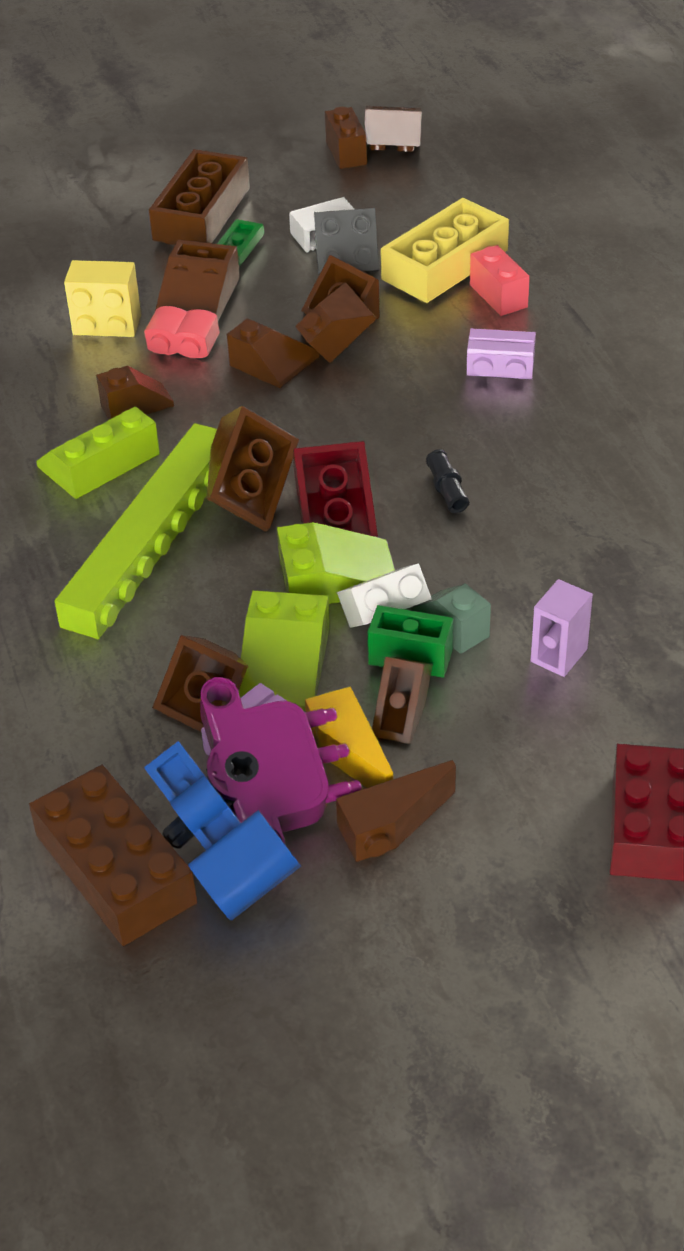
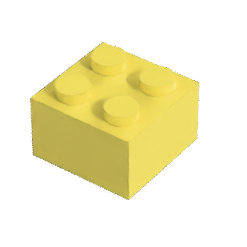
(103, 298)

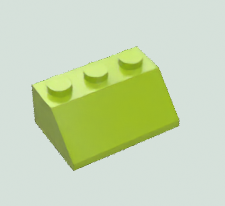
(102, 453)

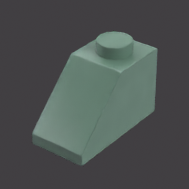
(469, 614)

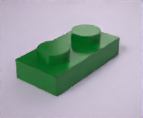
(244, 236)

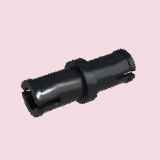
(447, 481)

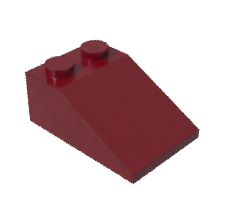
(335, 487)

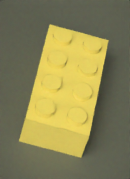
(439, 249)

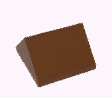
(336, 274)

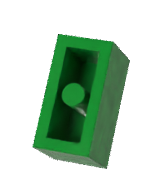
(411, 637)

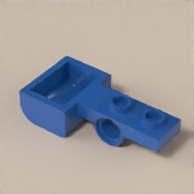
(239, 858)

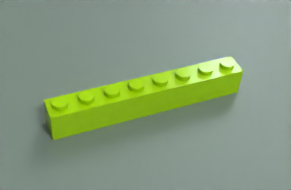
(138, 538)

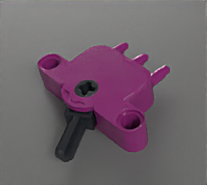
(275, 751)

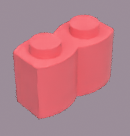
(182, 332)

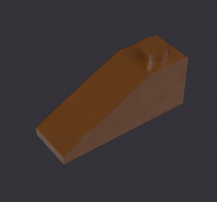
(391, 811)

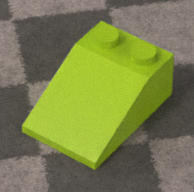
(329, 559)
(285, 644)

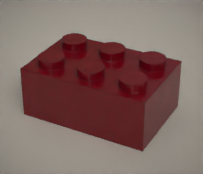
(648, 813)

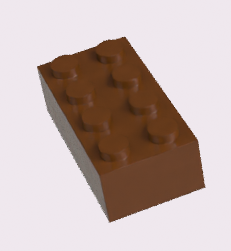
(199, 198)
(113, 854)

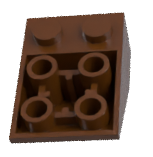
(199, 276)

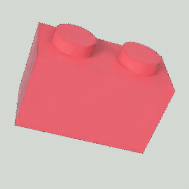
(499, 280)

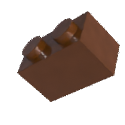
(345, 137)

